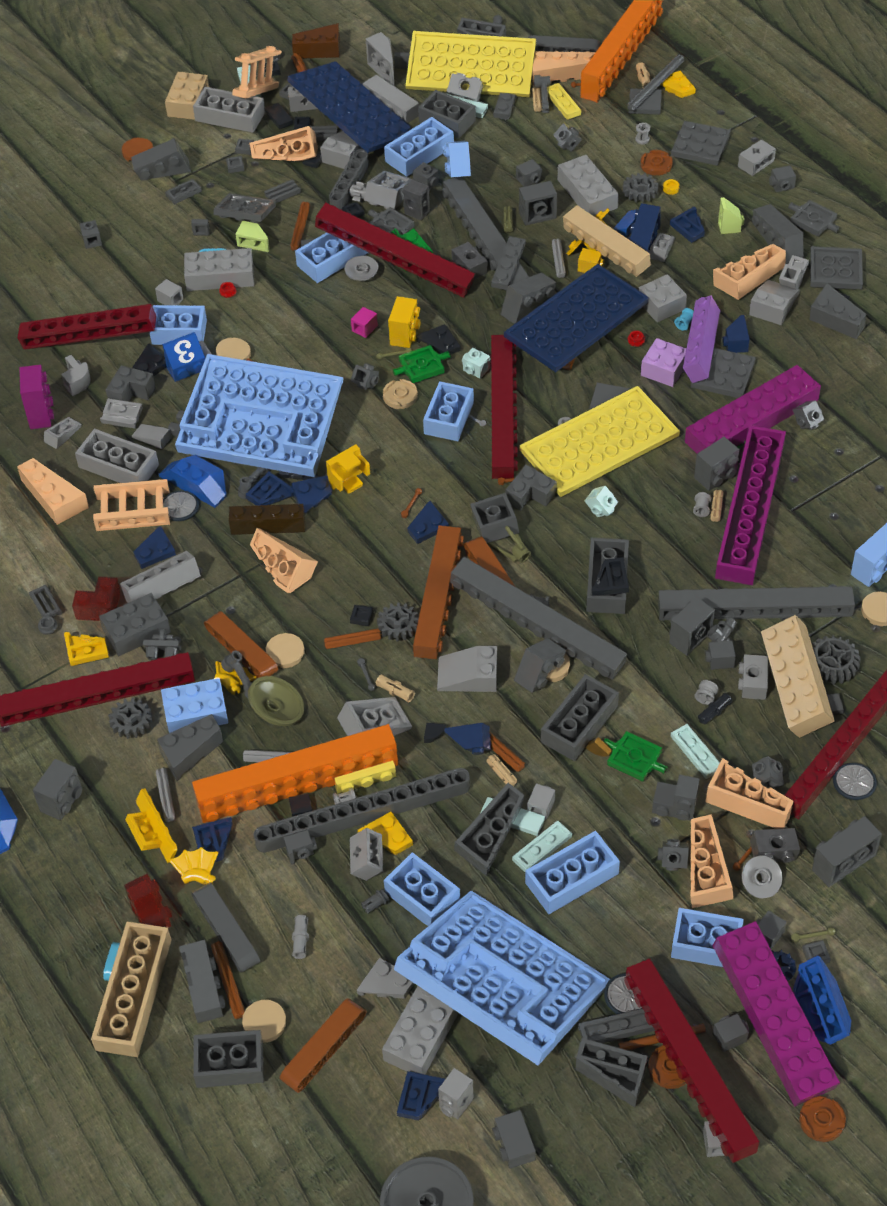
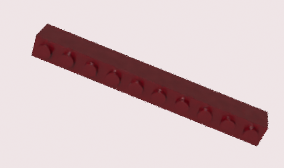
(394, 250)
(502, 407)
(95, 689)
(839, 748)
(691, 1061)

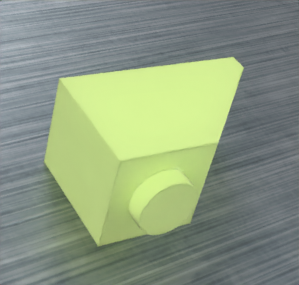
(729, 217)
(252, 236)

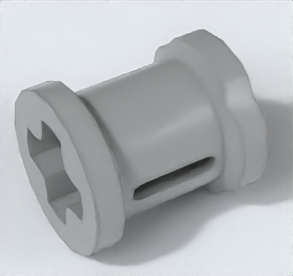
(642, 134)
(702, 502)
(345, 796)

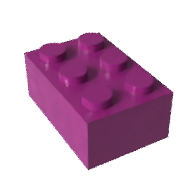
(36, 396)

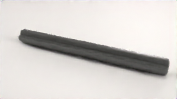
(655, 82)

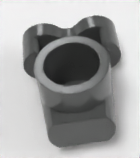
(722, 630)

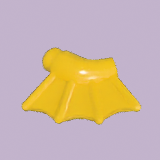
(231, 680)
(195, 865)

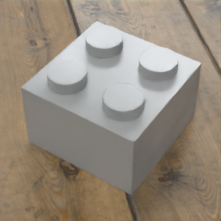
(664, 298)

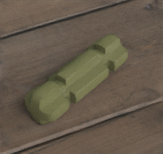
(508, 219)

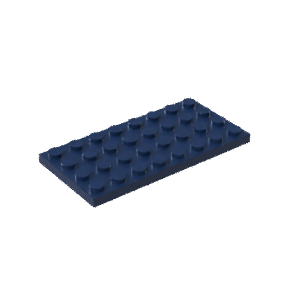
(350, 105)
(576, 317)

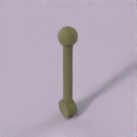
(379, 355)
(796, 937)

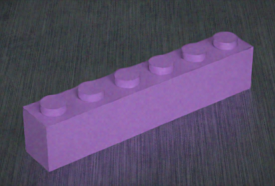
(701, 339)

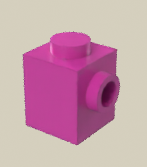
(364, 322)

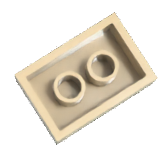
(184, 94)

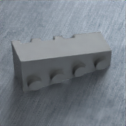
(778, 230)
(489, 830)

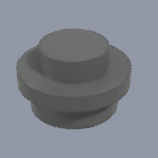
(47, 625)

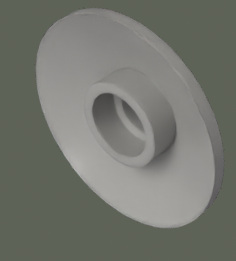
(361, 268)
(770, 874)

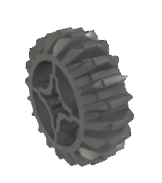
(836, 654)

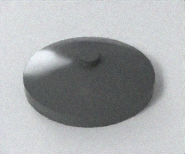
(427, 1183)

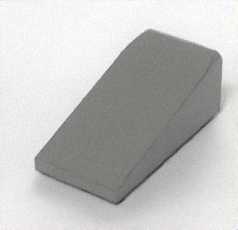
(661, 246)
(61, 432)
(152, 435)

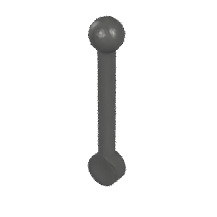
(361, 662)

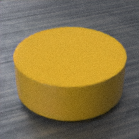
(671, 186)

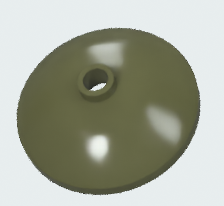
(275, 701)

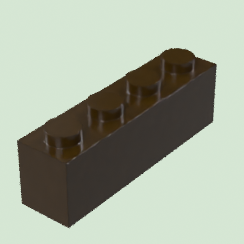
(269, 518)

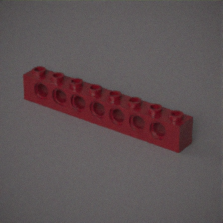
(87, 326)

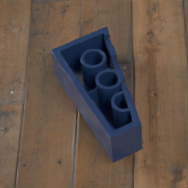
(646, 226)

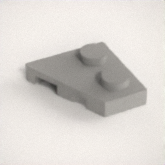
(385, 982)

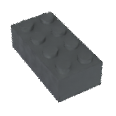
(599, 550)
(579, 717)

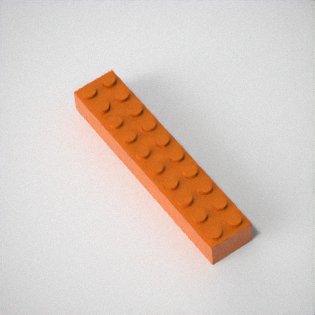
(618, 48)
(292, 773)

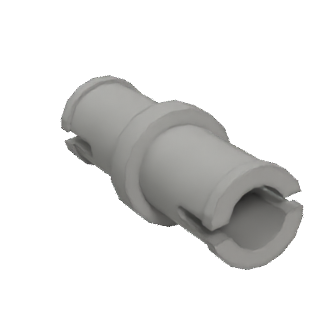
(300, 937)

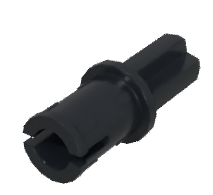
(714, 708)

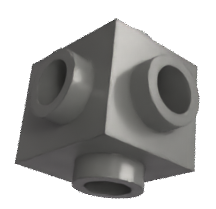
(567, 137)
(365, 376)
(808, 415)
(768, 772)
(675, 861)

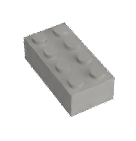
(229, 111)
(587, 185)
(213, 268)
(116, 458)
(419, 1033)

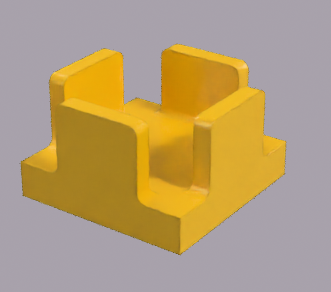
(345, 467)

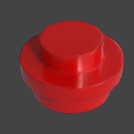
(227, 289)
(636, 338)

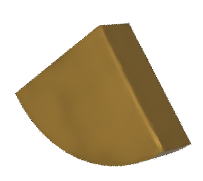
(599, 748)

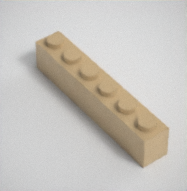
(606, 241)

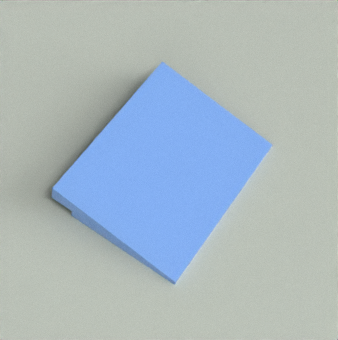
(259, 415)
(502, 976)

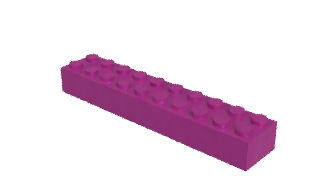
(750, 505)

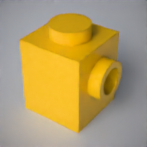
(588, 259)

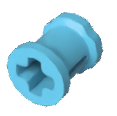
(684, 320)

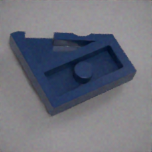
(688, 225)
(269, 491)
(311, 491)
(426, 523)
(154, 549)
(213, 836)
(418, 1095)

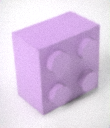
(663, 362)

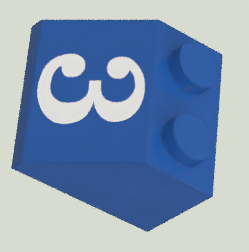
(183, 356)

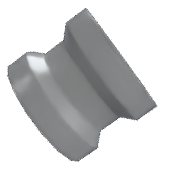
(706, 692)

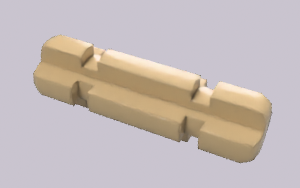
(537, 99)
(716, 505)
(501, 770)

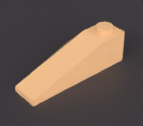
(288, 146)
(285, 563)

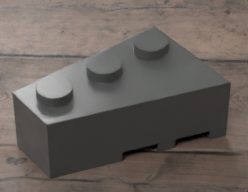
(161, 161)
(837, 313)

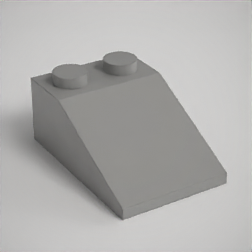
(380, 56)
(338, 150)
(386, 190)
(773, 302)
(469, 670)
(373, 713)

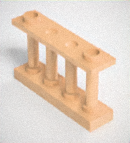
(262, 83)
(133, 518)

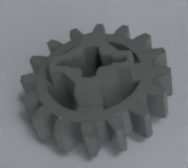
(640, 187)
(397, 621)
(132, 718)

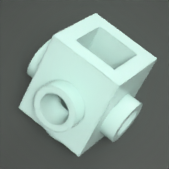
(476, 363)
(601, 501)

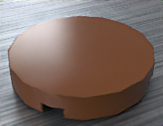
(135, 146)
(656, 162)
(663, 1070)
(822, 1119)

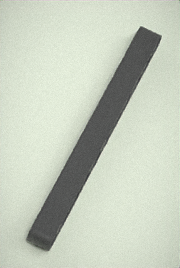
(370, 802)

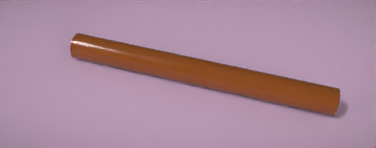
(650, 1040)

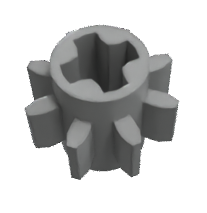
(358, 191)

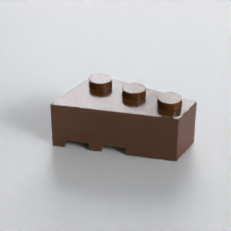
(318, 42)

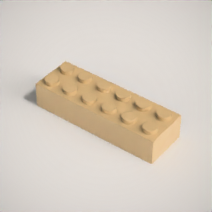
(797, 676)
(131, 989)

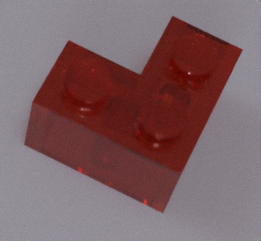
(90, 604)
(146, 902)

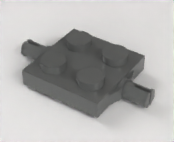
(813, 217)
(391, 219)

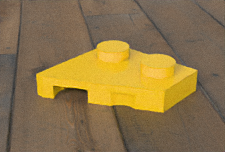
(678, 84)
(85, 648)
(393, 834)

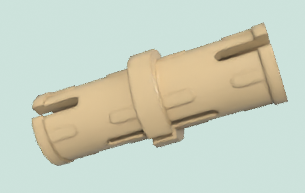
(641, 69)
(395, 688)

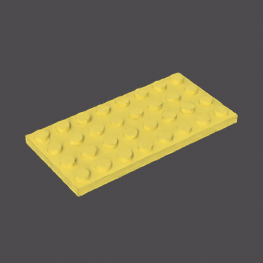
(499, 62)
(599, 440)

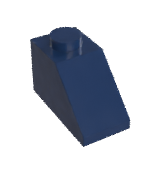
(737, 336)
(471, 737)

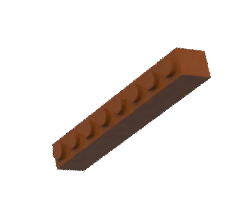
(437, 593)

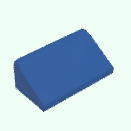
(625, 223)

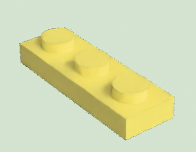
(563, 101)
(365, 777)

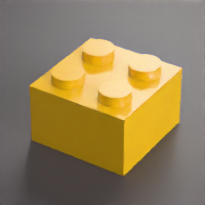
(404, 322)

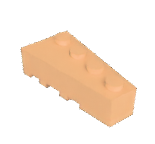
(560, 64)
(749, 272)
(53, 492)
(748, 797)
(708, 868)

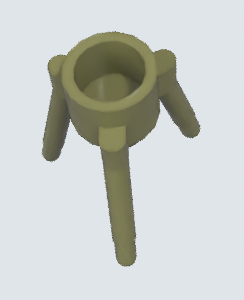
(519, 551)

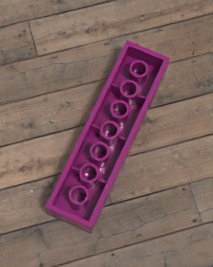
(760, 407)
(775, 1014)

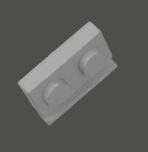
(121, 413)

